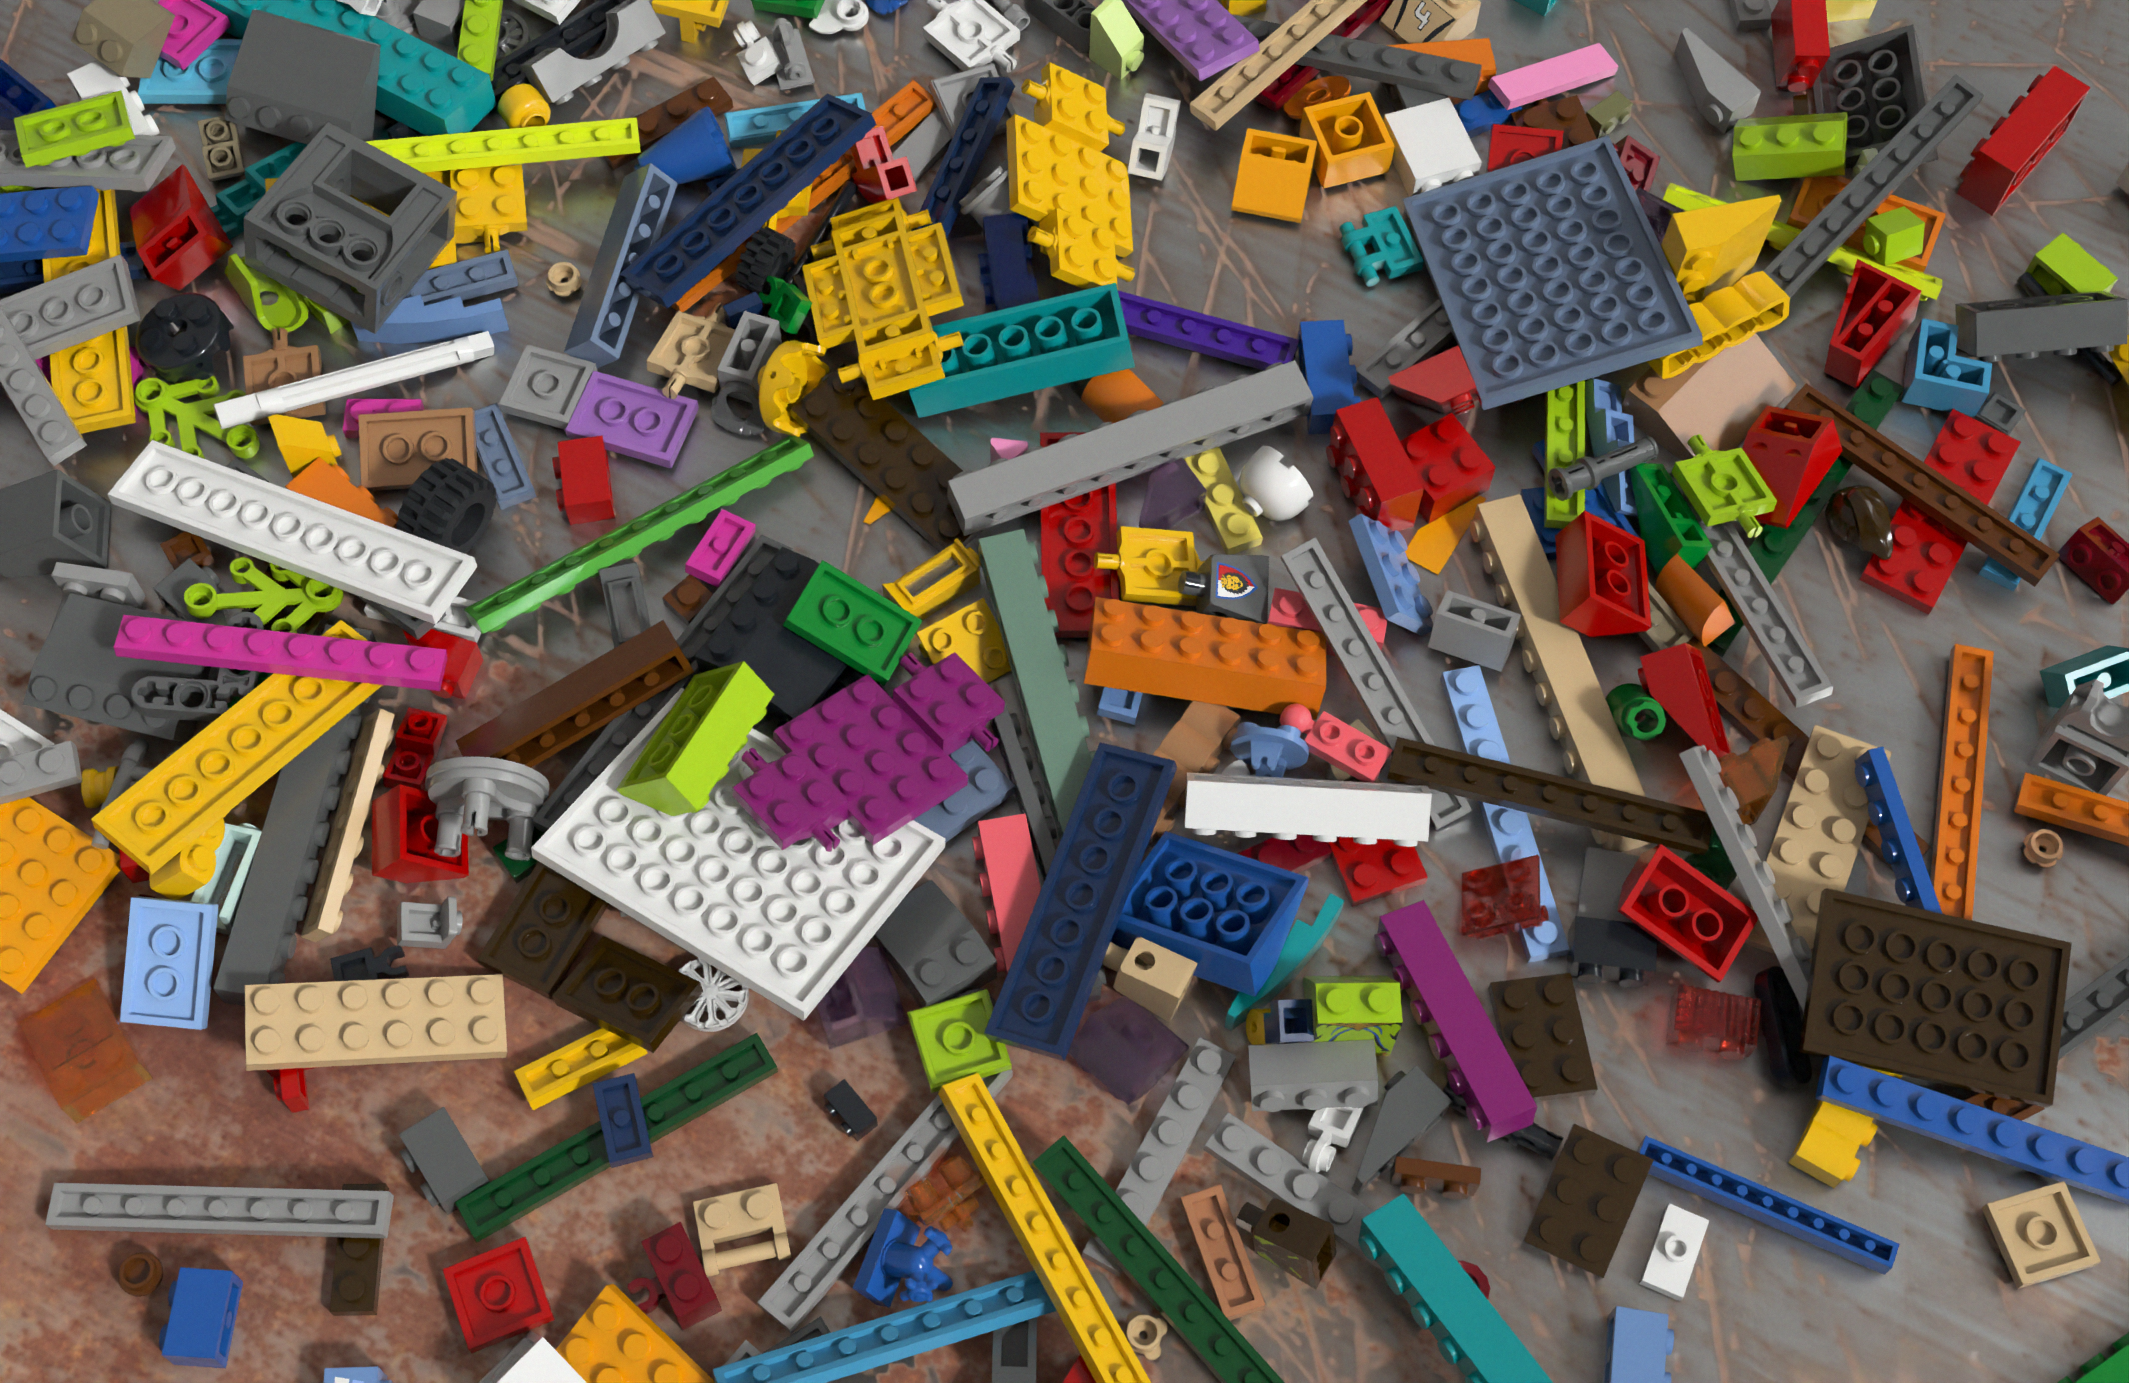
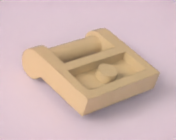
(738, 1217)

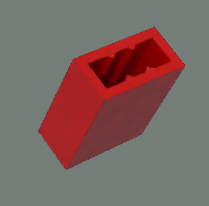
(1799, 42)

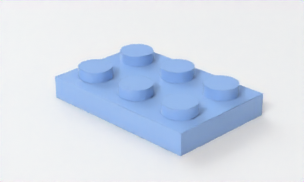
(169, 962)

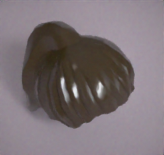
(1861, 519)

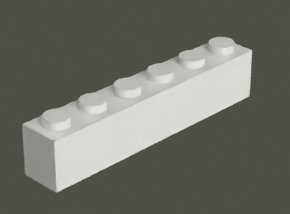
(1307, 808)

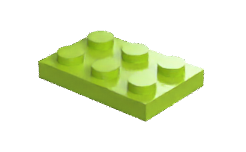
(73, 129)

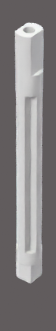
(353, 380)

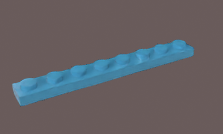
(896, 1335)

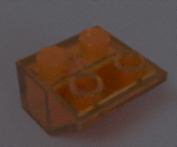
(1754, 776)

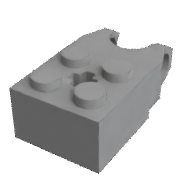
(2086, 741)

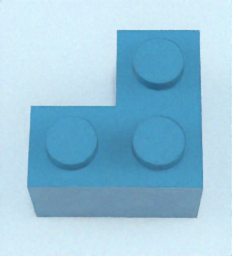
(1940, 378)

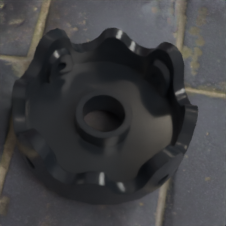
(189, 351)

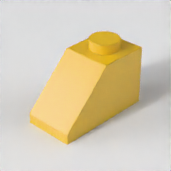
(303, 442)

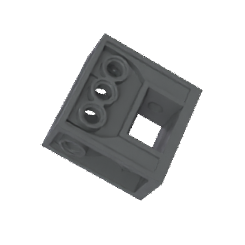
(351, 243)

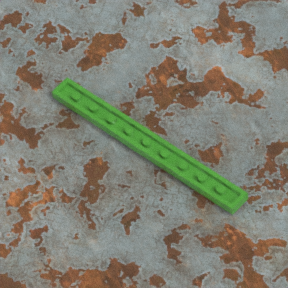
(629, 539)

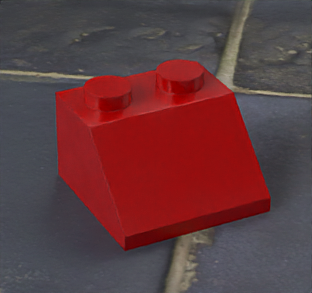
(406, 838)

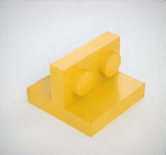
(693, 14)

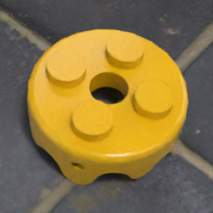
(785, 380)

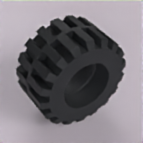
(448, 506)

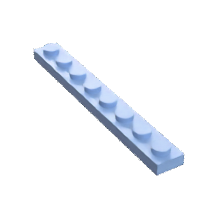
(1506, 827)

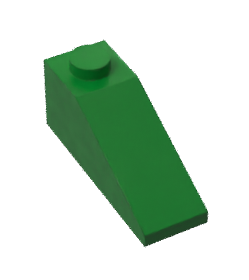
(1666, 518)

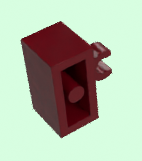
(678, 1278)

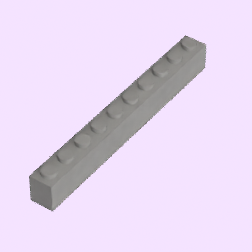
(1128, 447)

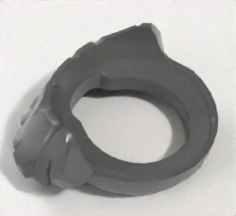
(724, 417)

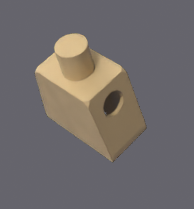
(1150, 975)

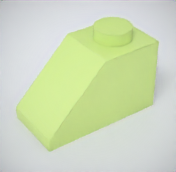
(1115, 39)

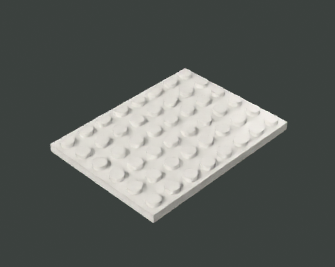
(726, 889)

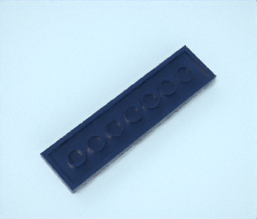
(747, 200)
(1081, 901)

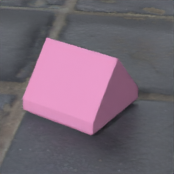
(1006, 448)

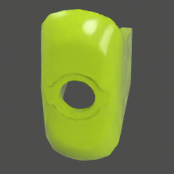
(288, 311)

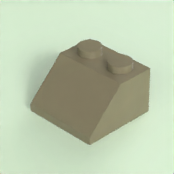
(124, 34)

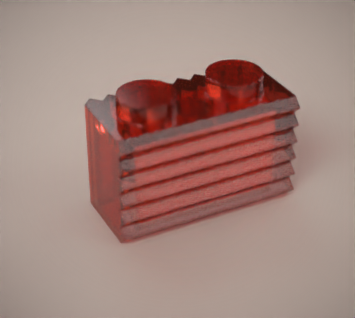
(1713, 1022)

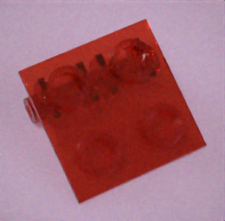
(1502, 897)

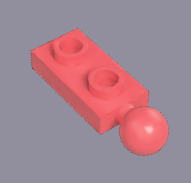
(1339, 743)

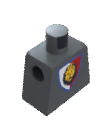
(1230, 587)

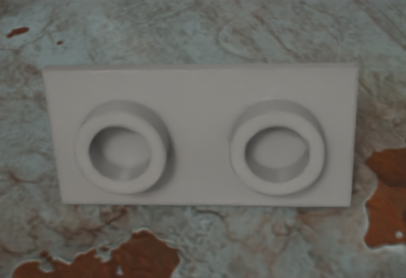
(791, 52)

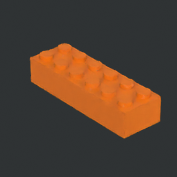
(1204, 657)

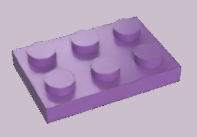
(633, 419)

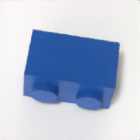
(201, 1317)

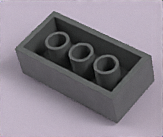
(2042, 324)

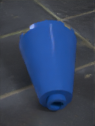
(691, 150)

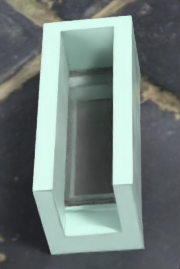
(231, 873)

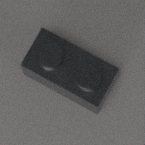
(1611, 952)

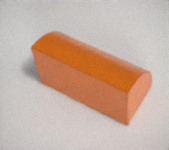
(1118, 396)
(1693, 601)

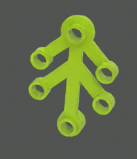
(192, 415)
(270, 597)

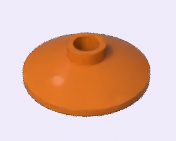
(1317, 92)

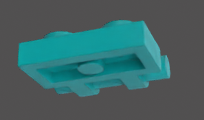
(1391, 242)

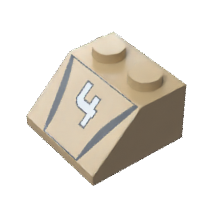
(1430, 20)

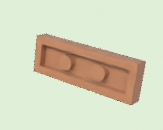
(1222, 1252)

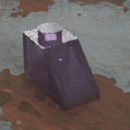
(1171, 496)

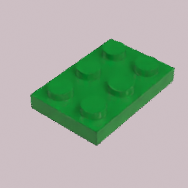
(852, 623)

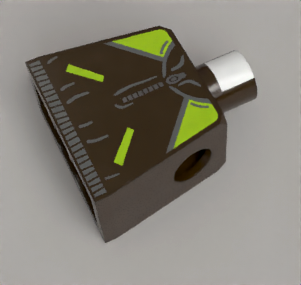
(1290, 1239)

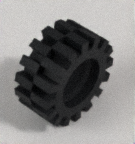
(765, 256)

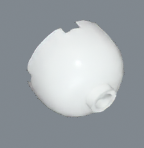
(1272, 487)

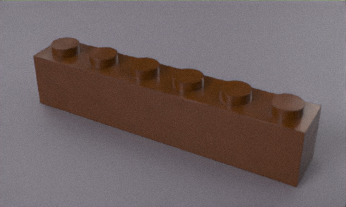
(582, 700)

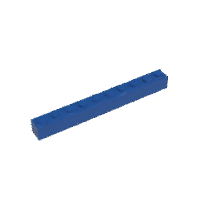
(1769, 1206)

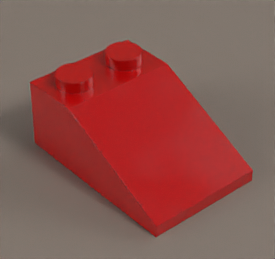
(1683, 688)

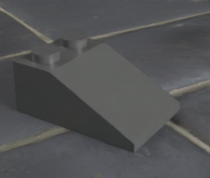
(934, 947)

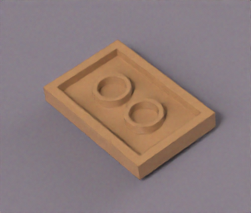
(405, 444)

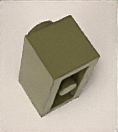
(1609, 114)

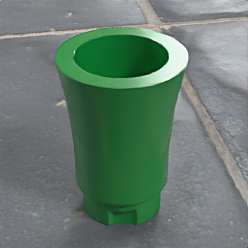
(1626, 702)

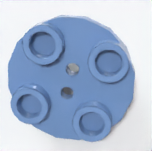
(1269, 749)

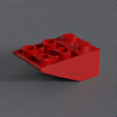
(177, 231)
(1792, 457)

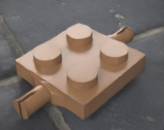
(281, 367)

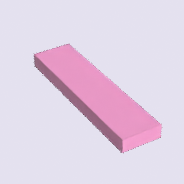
(1552, 76)

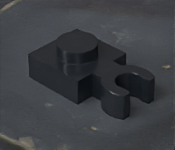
(365, 966)

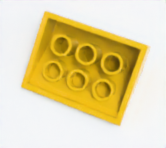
(1717, 244)

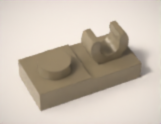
(1666, 627)

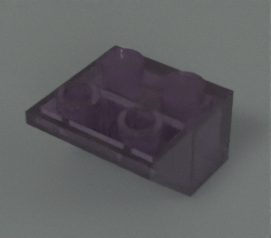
(861, 1001)

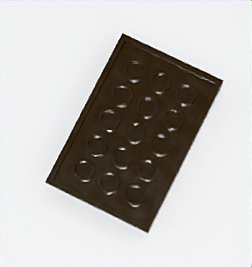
(1936, 997)

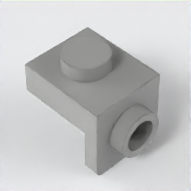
(428, 924)

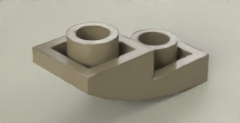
(221, 148)

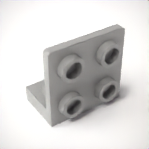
(97, 583)

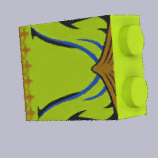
(1355, 1009)

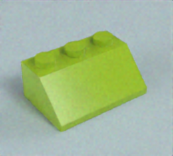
(1790, 146)

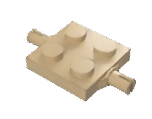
(691, 351)

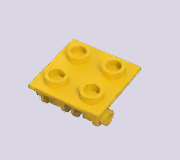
(972, 636)

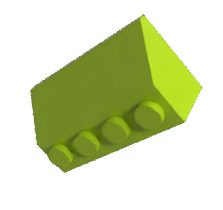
(697, 740)

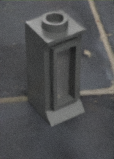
(624, 601)

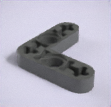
(226, 687)

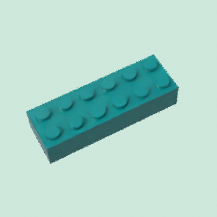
(1029, 350)

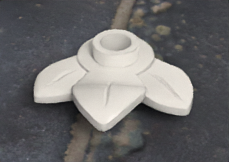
(835, 16)

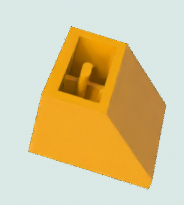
(1274, 175)

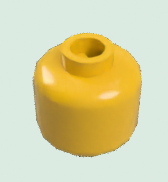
(523, 107)

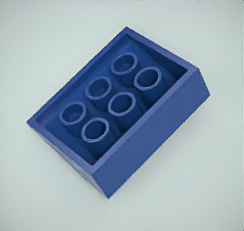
(1212, 910)

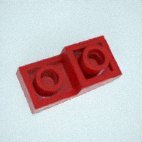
(416, 749)

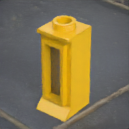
(936, 581)

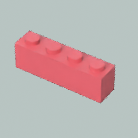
(1008, 880)

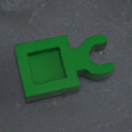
(787, 303)

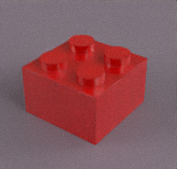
(1448, 466)

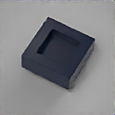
(734, 310)

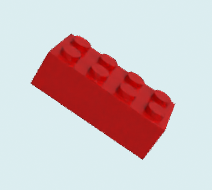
(2021, 139)

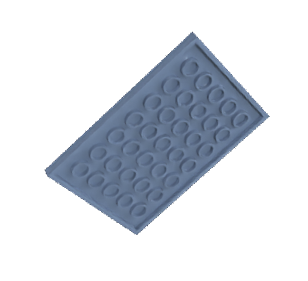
(1550, 273)

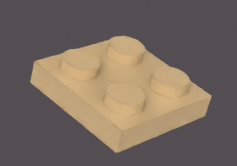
(2041, 1234)

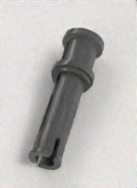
(1589, 471)

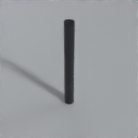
(822, 230)
(2097, 359)

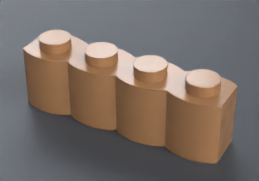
(1194, 747)

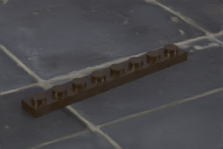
(1551, 796)

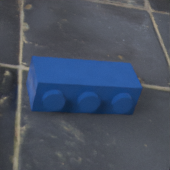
(1327, 371)

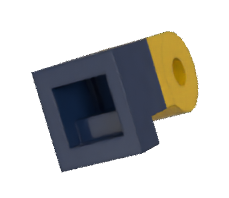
(1282, 1023)

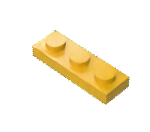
(575, 1066)

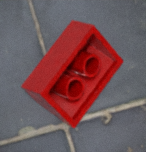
(1438, 383)
(1601, 578)
(1686, 911)

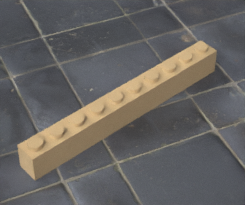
(1554, 655)

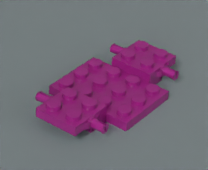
(870, 755)

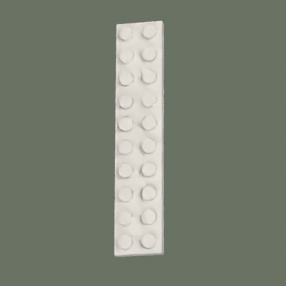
(294, 531)

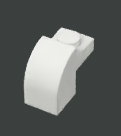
(1155, 137)

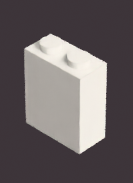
(1431, 146)

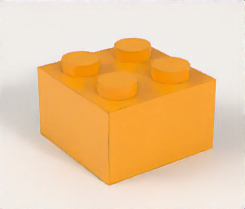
(1348, 138)

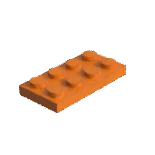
(1821, 190)

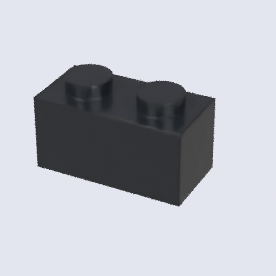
(850, 1110)

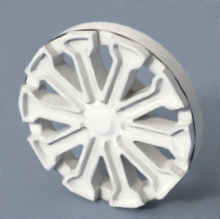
(714, 998)

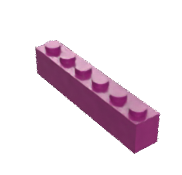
(1455, 1021)

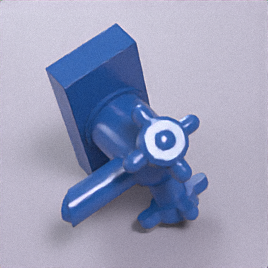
(896, 1257)

